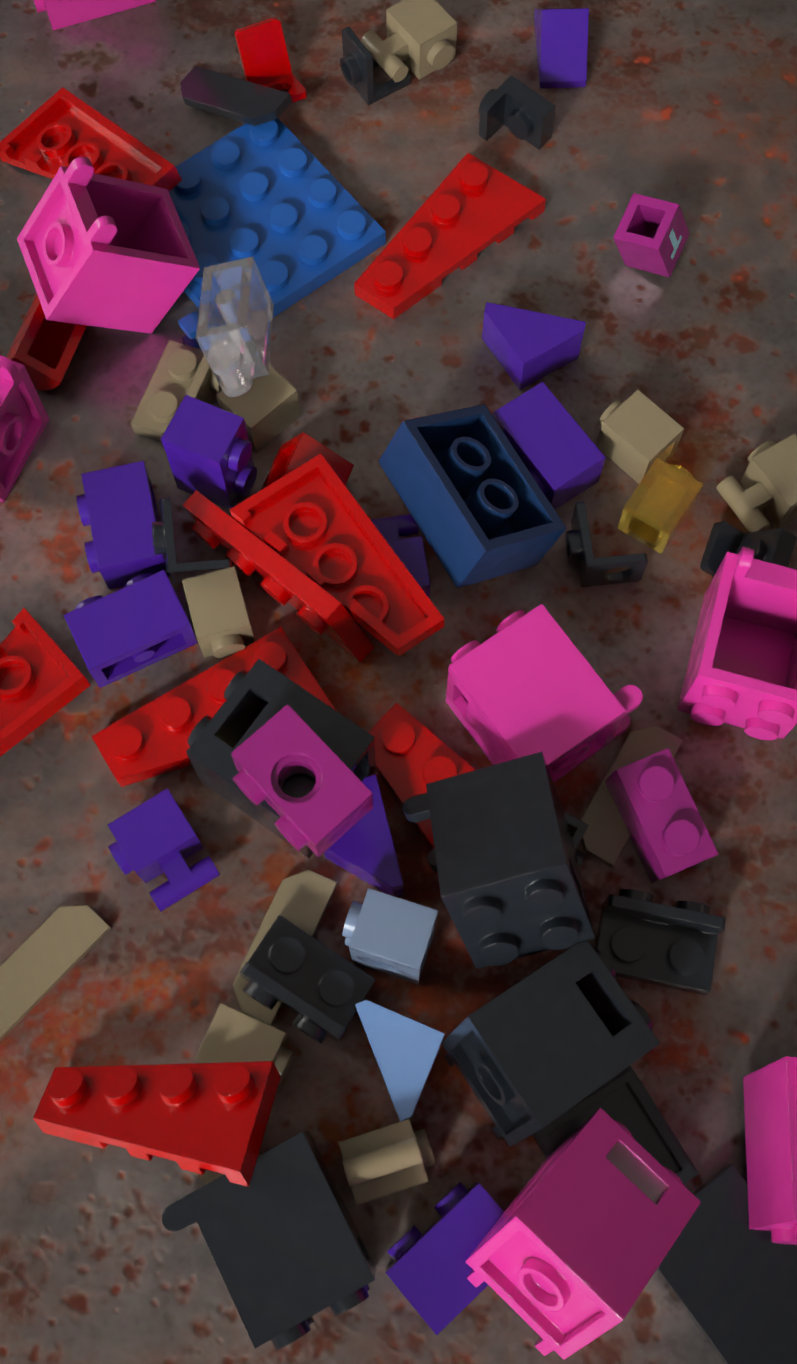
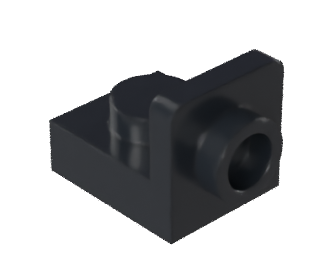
(520, 110)
(768, 545)

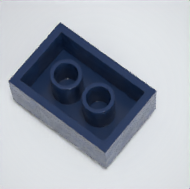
(470, 494)

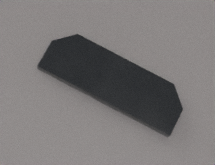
(233, 97)

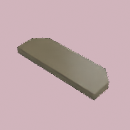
(606, 829)
(303, 903)
(46, 960)

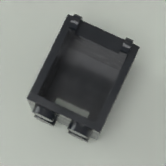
(249, 704)
(505, 860)
(549, 1042)
(281, 1242)

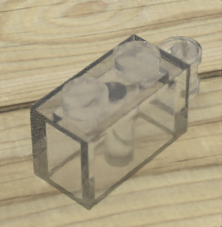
(235, 324)

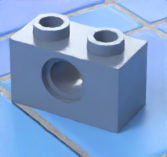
(390, 935)

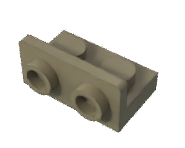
(179, 373)

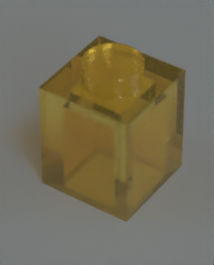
(660, 505)

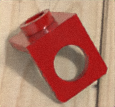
(266, 57)

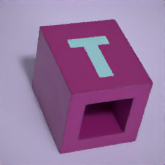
(651, 235)

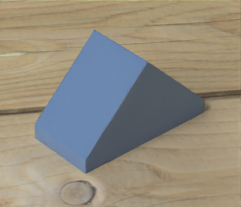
(402, 1051)

